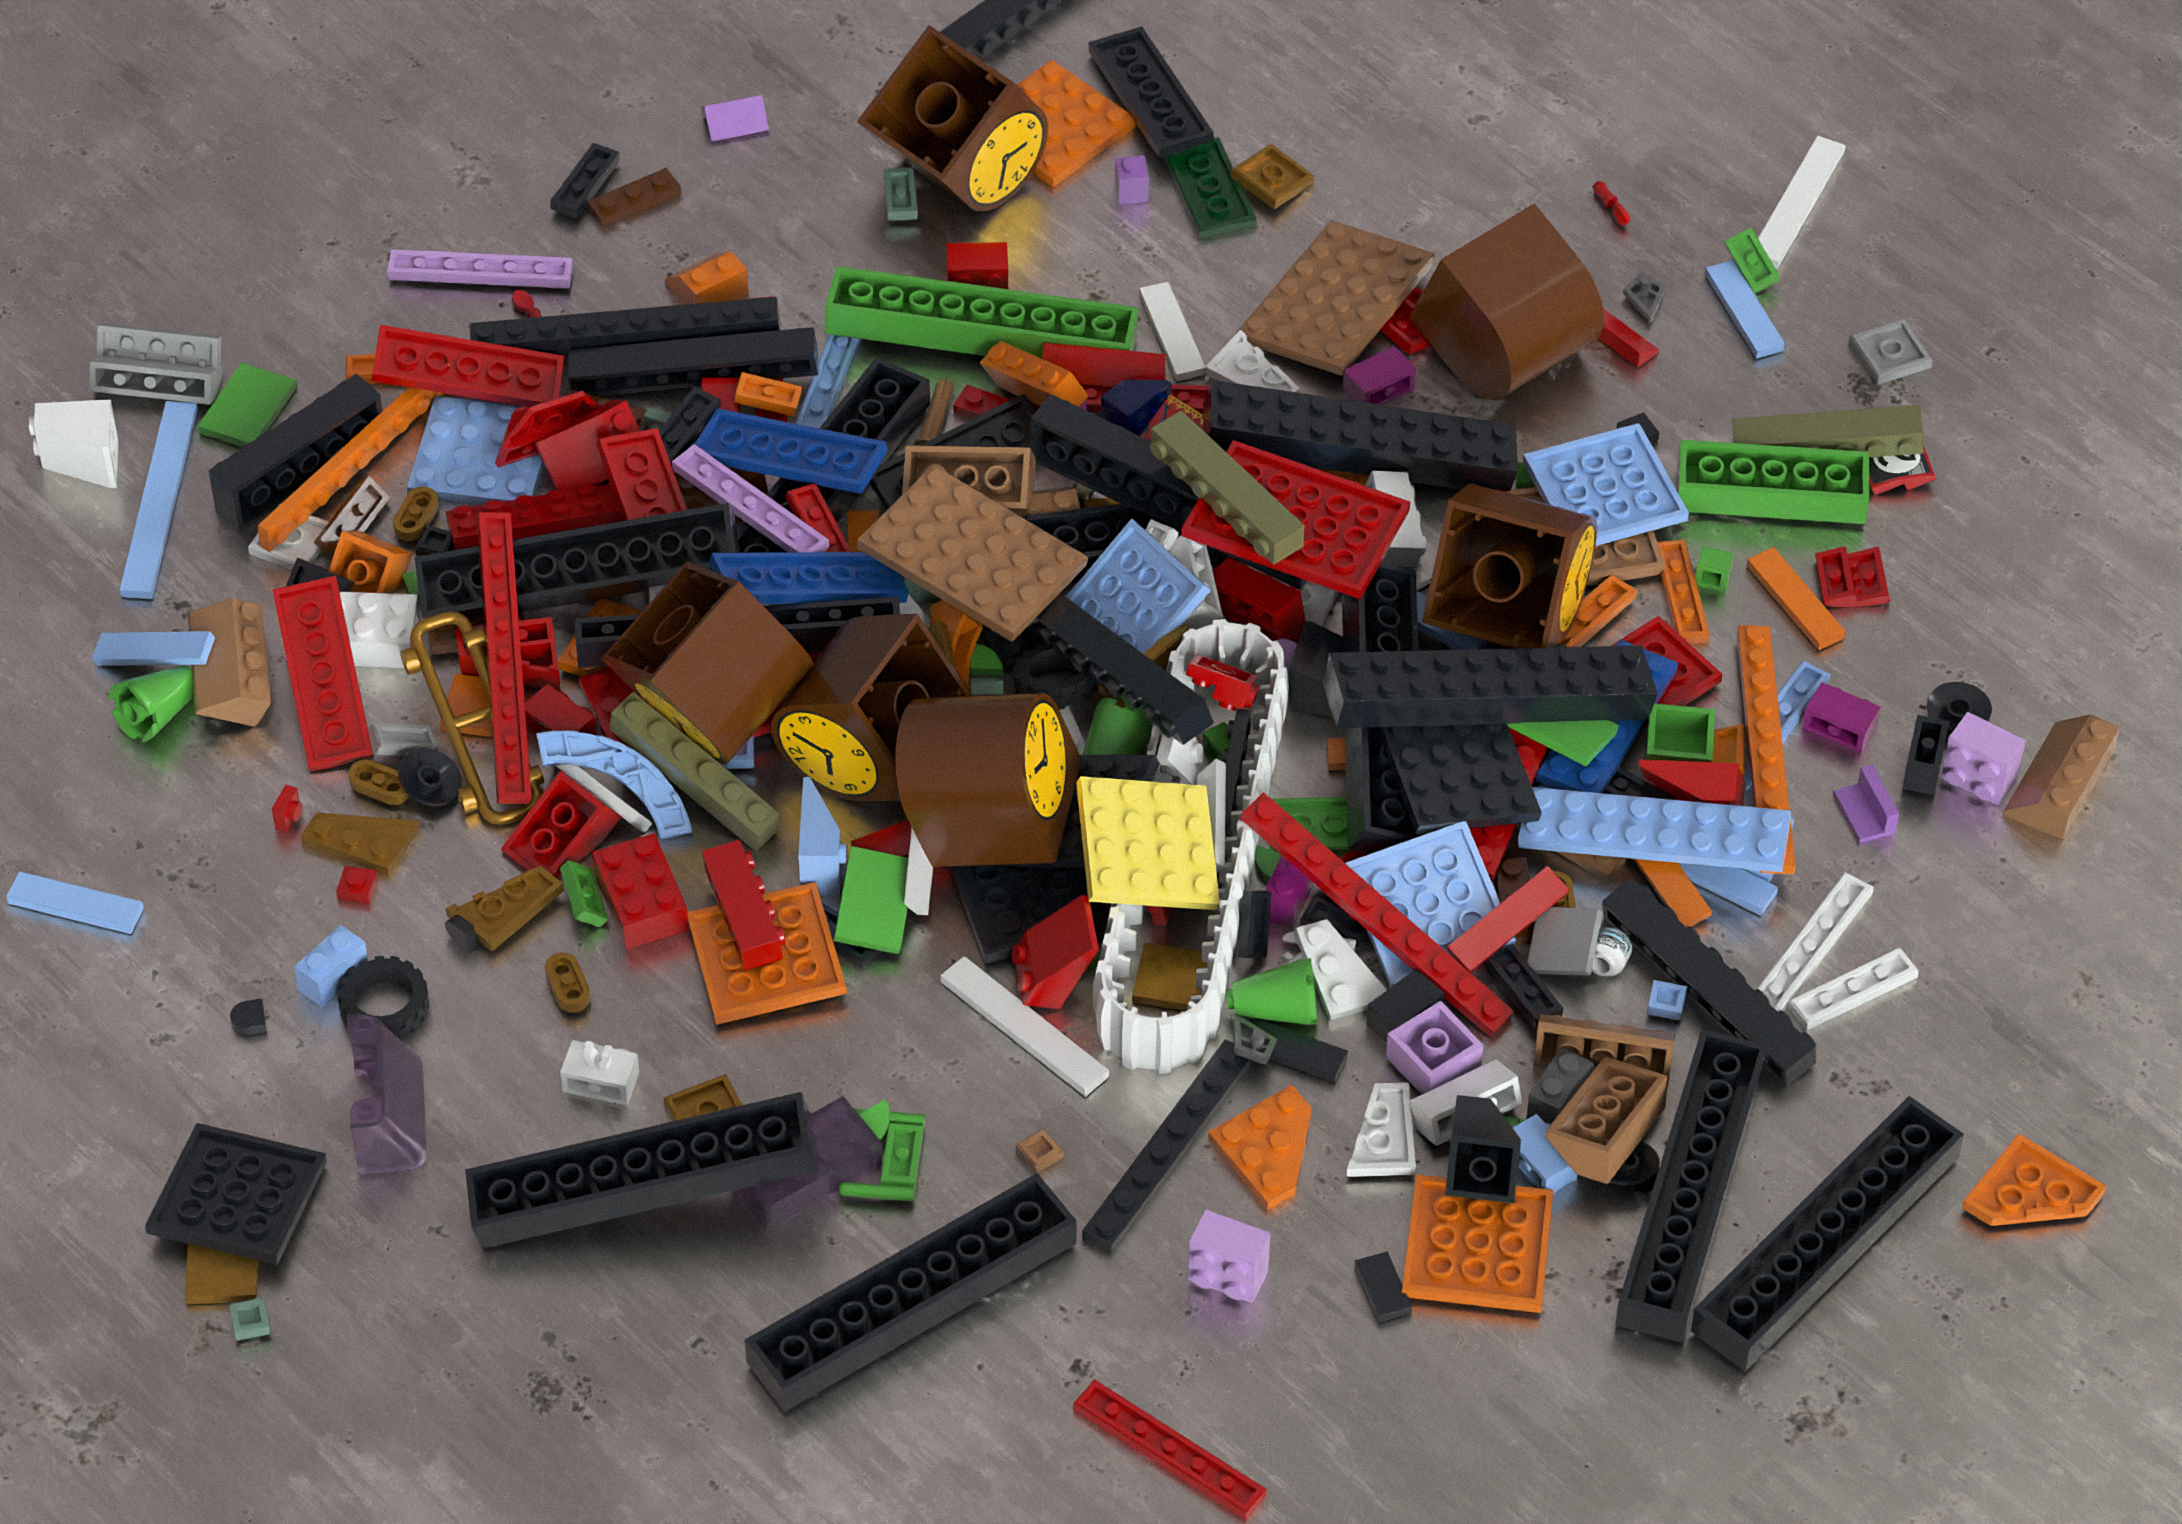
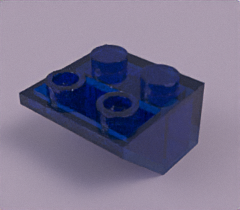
(1134, 403)

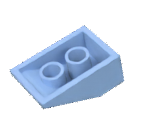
(820, 844)

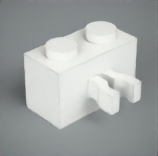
(599, 1072)

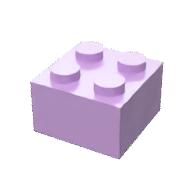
(1983, 758)
(1433, 1048)
(1228, 1256)

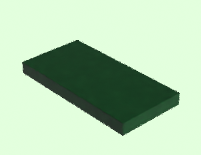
(1208, 192)

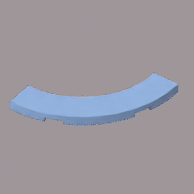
(625, 766)

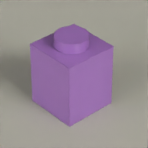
(1131, 180)

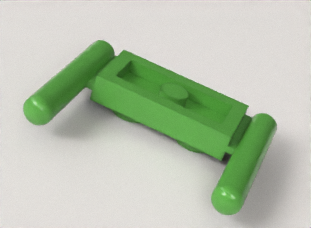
(899, 1163)

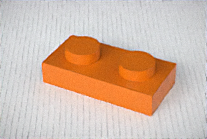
(768, 394)

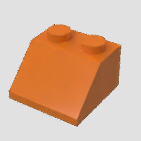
(711, 280)
(370, 562)

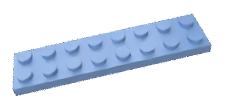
(1658, 830)

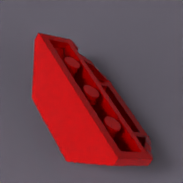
(538, 421)

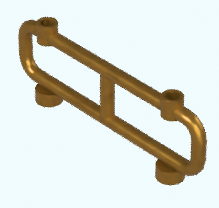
(417, 659)

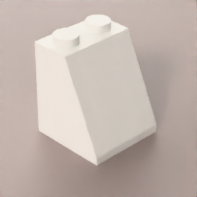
(77, 439)

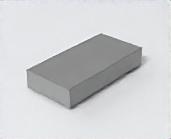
(400, 738)

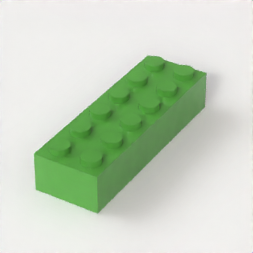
(1773, 481)

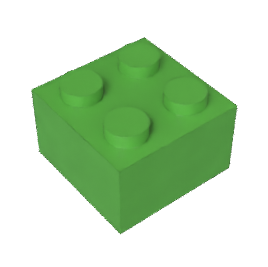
(1680, 733)

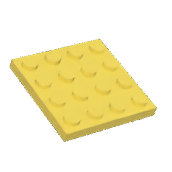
(1147, 843)

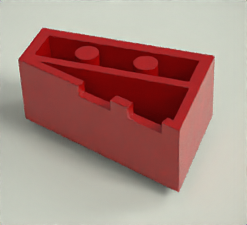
(1259, 600)
(537, 653)

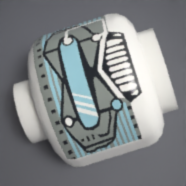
(1611, 952)

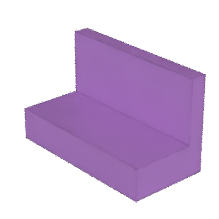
(735, 117)
(1868, 806)

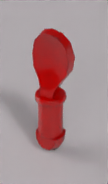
(1611, 201)
(523, 302)

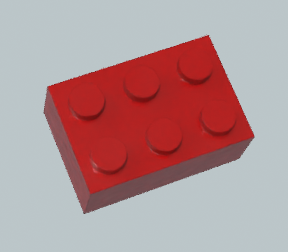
(640, 891)

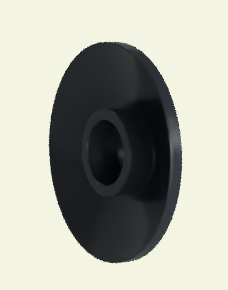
(1954, 700)
(434, 768)
(1638, 1167)

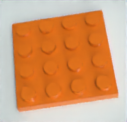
(1078, 121)
(804, 975)
(1477, 1247)

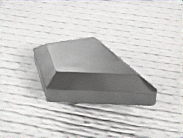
(1645, 294)
(1252, 1041)

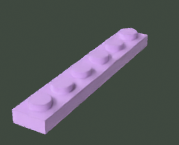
(480, 268)
(748, 502)

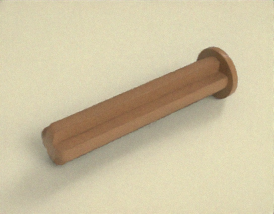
(936, 411)

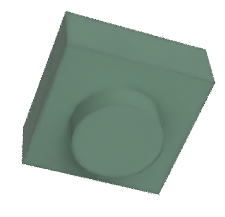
(986, 686)
(249, 1319)

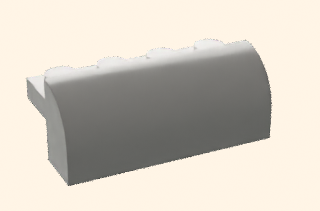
(156, 363)

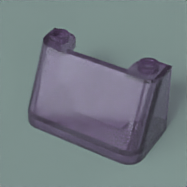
(390, 1127)

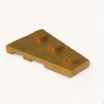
(361, 839)
(509, 907)

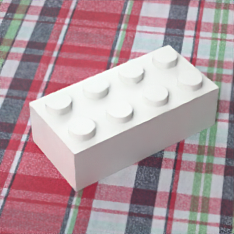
(379, 626)

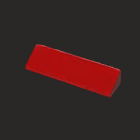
(1626, 341)
(1104, 365)

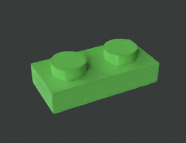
(1752, 260)
(583, 893)

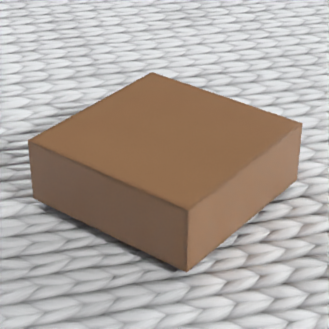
(1039, 1151)

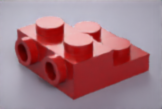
(1233, 685)

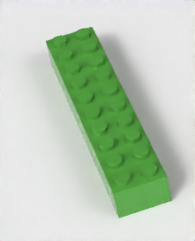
(968, 315)

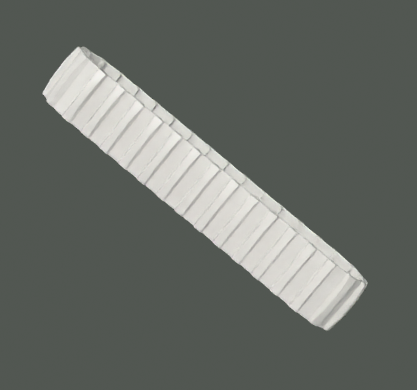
(1182, 1038)

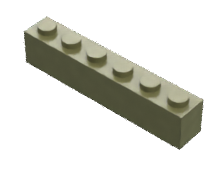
(1871, 430)
(1227, 487)
(695, 771)

